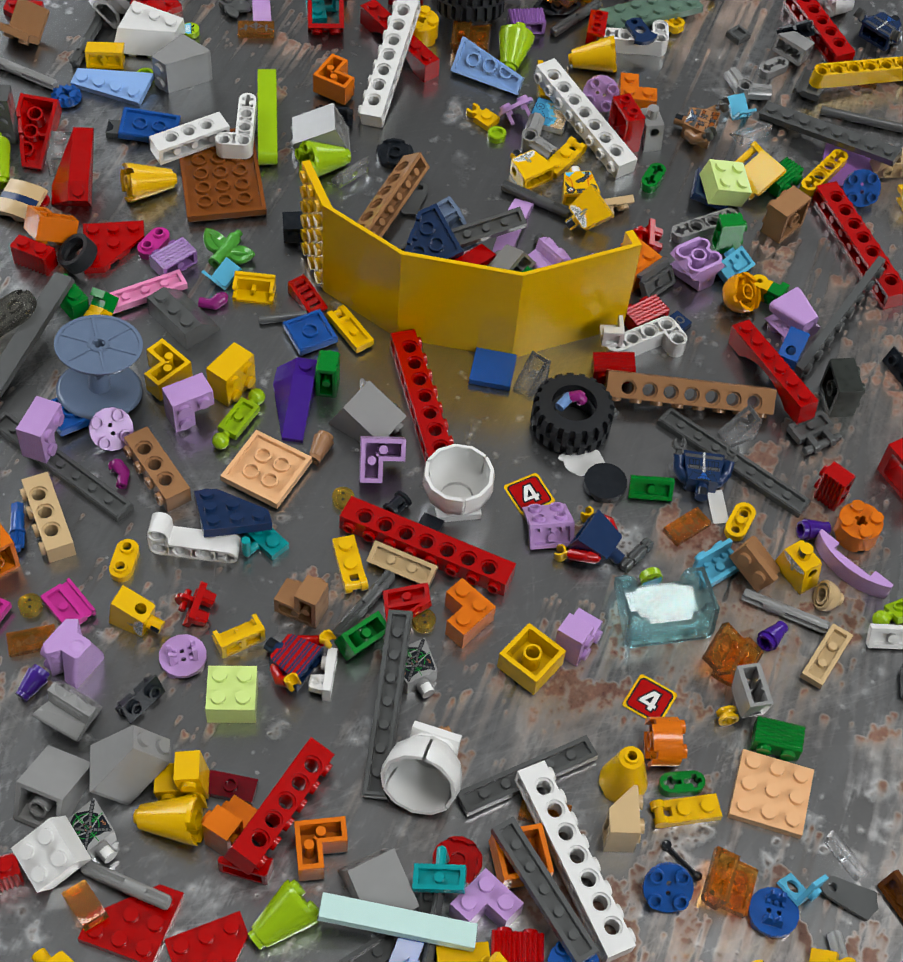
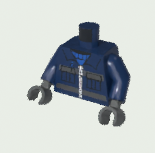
(879, 29)
(702, 471)

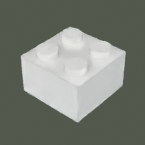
(51, 853)

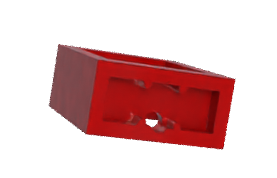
(318, 28)
(625, 110)
(890, 466)

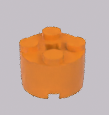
(858, 526)
(665, 741)

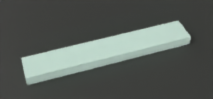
(397, 922)

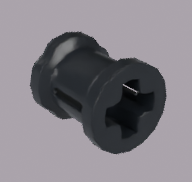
(398, 503)

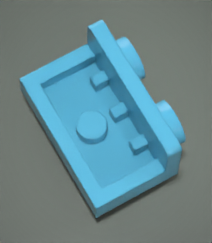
(717, 561)

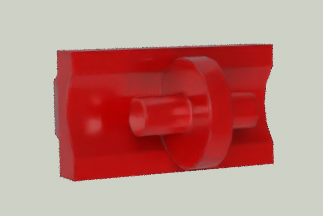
(650, 235)
(194, 614)

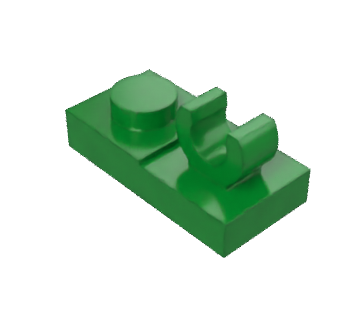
(651, 487)

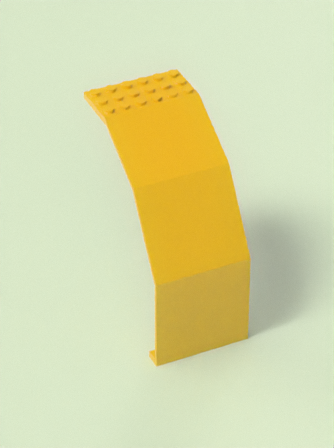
(458, 300)

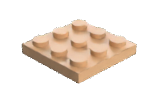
(266, 469)
(771, 793)

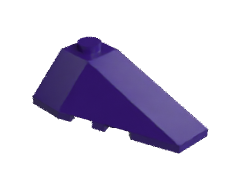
(294, 394)

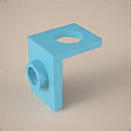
(738, 107)
(224, 273)
(803, 894)

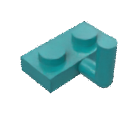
(319, 10)
(269, 542)
(439, 876)

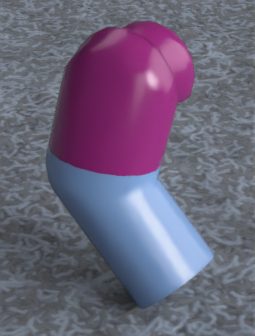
(573, 396)

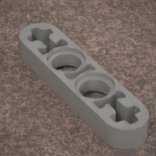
(701, 222)

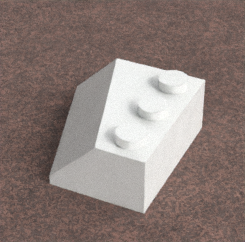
(147, 29)

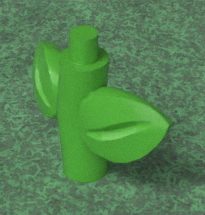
(226, 247)

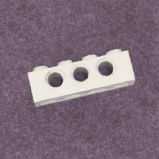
(187, 138)

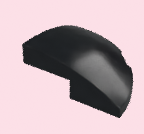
(556, 7)

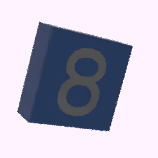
(681, 320)

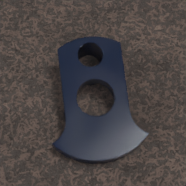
(640, 38)

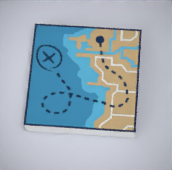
(554, 119)

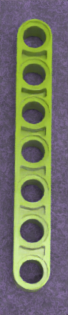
(267, 117)

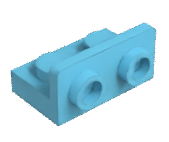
(735, 262)

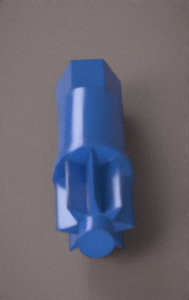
(17, 525)

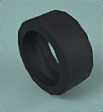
(85, 257)

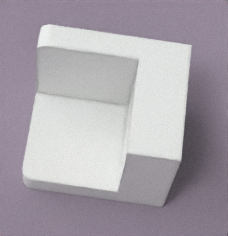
(613, 334)

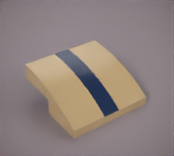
(17, 196)

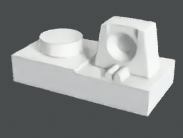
(885, 636)
(323, 683)

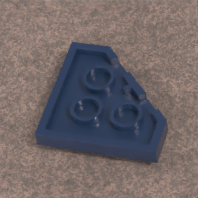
(433, 235)
(228, 515)

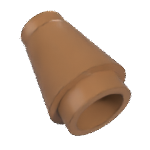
(320, 445)

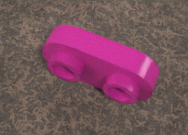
(155, 239)

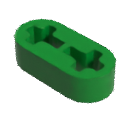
(656, 179)
(681, 783)

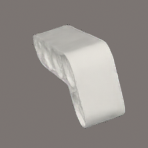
(625, 41)
(241, 142)
(656, 333)
(189, 542)

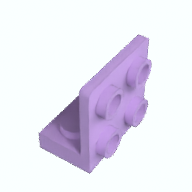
(549, 525)

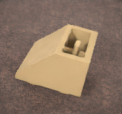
(623, 823)

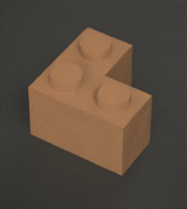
(303, 600)

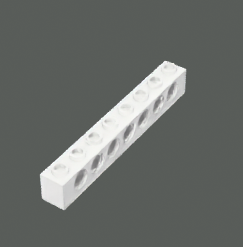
(389, 62)
(585, 118)
(609, 945)

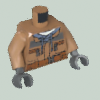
(701, 124)

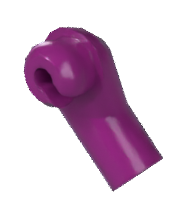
(214, 302)
(122, 470)

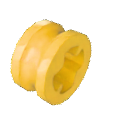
(727, 715)

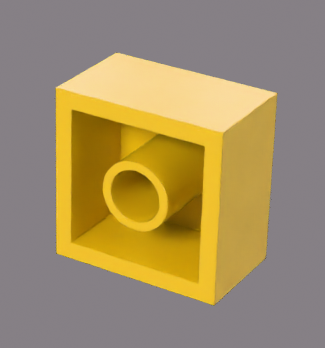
(231, 374)
(531, 658)

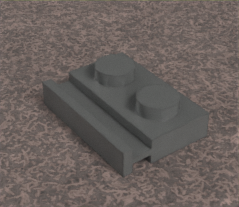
(804, 88)
(656, 277)

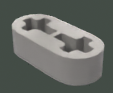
(773, 68)

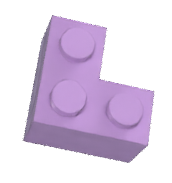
(186, 398)
(38, 428)
(375, 451)
(578, 634)
(486, 897)

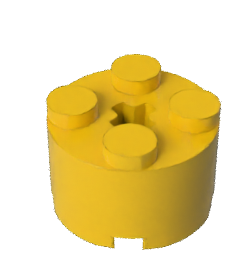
(427, 26)

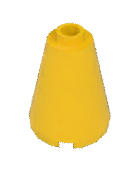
(595, 56)
(145, 181)
(623, 772)
(173, 818)

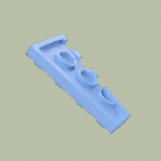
(483, 67)
(116, 85)

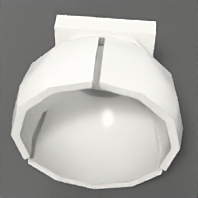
(458, 482)
(424, 770)

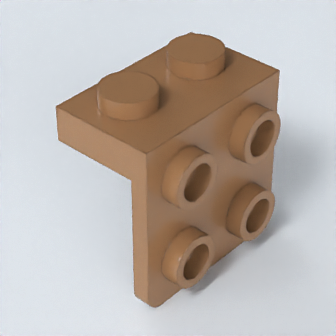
(26, 22)
(755, 563)

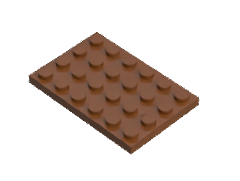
(221, 186)

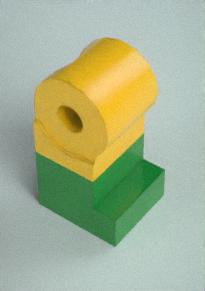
(770, 289)
(102, 303)

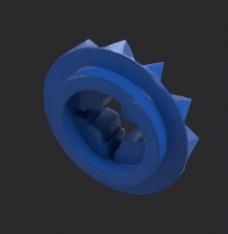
(74, 95)

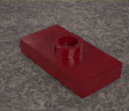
(226, 785)

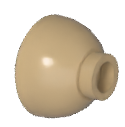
(827, 596)

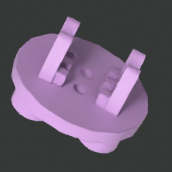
(604, 85)
(508, 109)
(101, 433)
(171, 658)

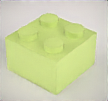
(725, 183)
(231, 694)

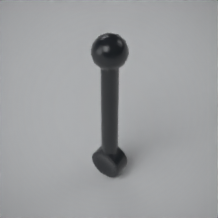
(666, 846)

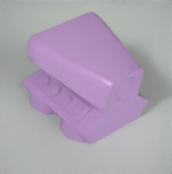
(547, 253)
(696, 263)
(794, 311)
(71, 653)

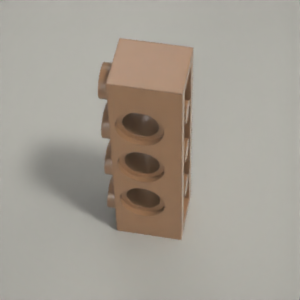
(147, 457)

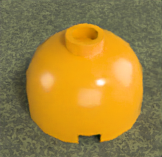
(741, 293)

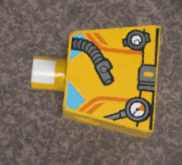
(575, 183)

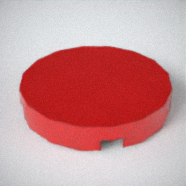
(463, 852)

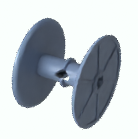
(98, 364)

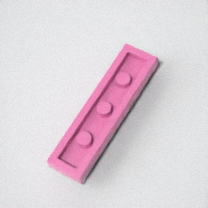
(137, 293)

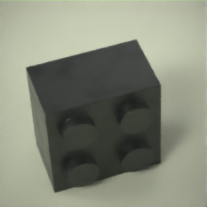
(842, 387)

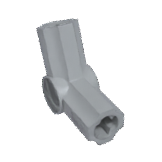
(746, 86)
(531, 137)

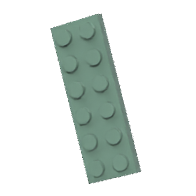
(650, 11)

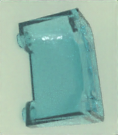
(666, 610)

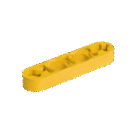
(825, 173)

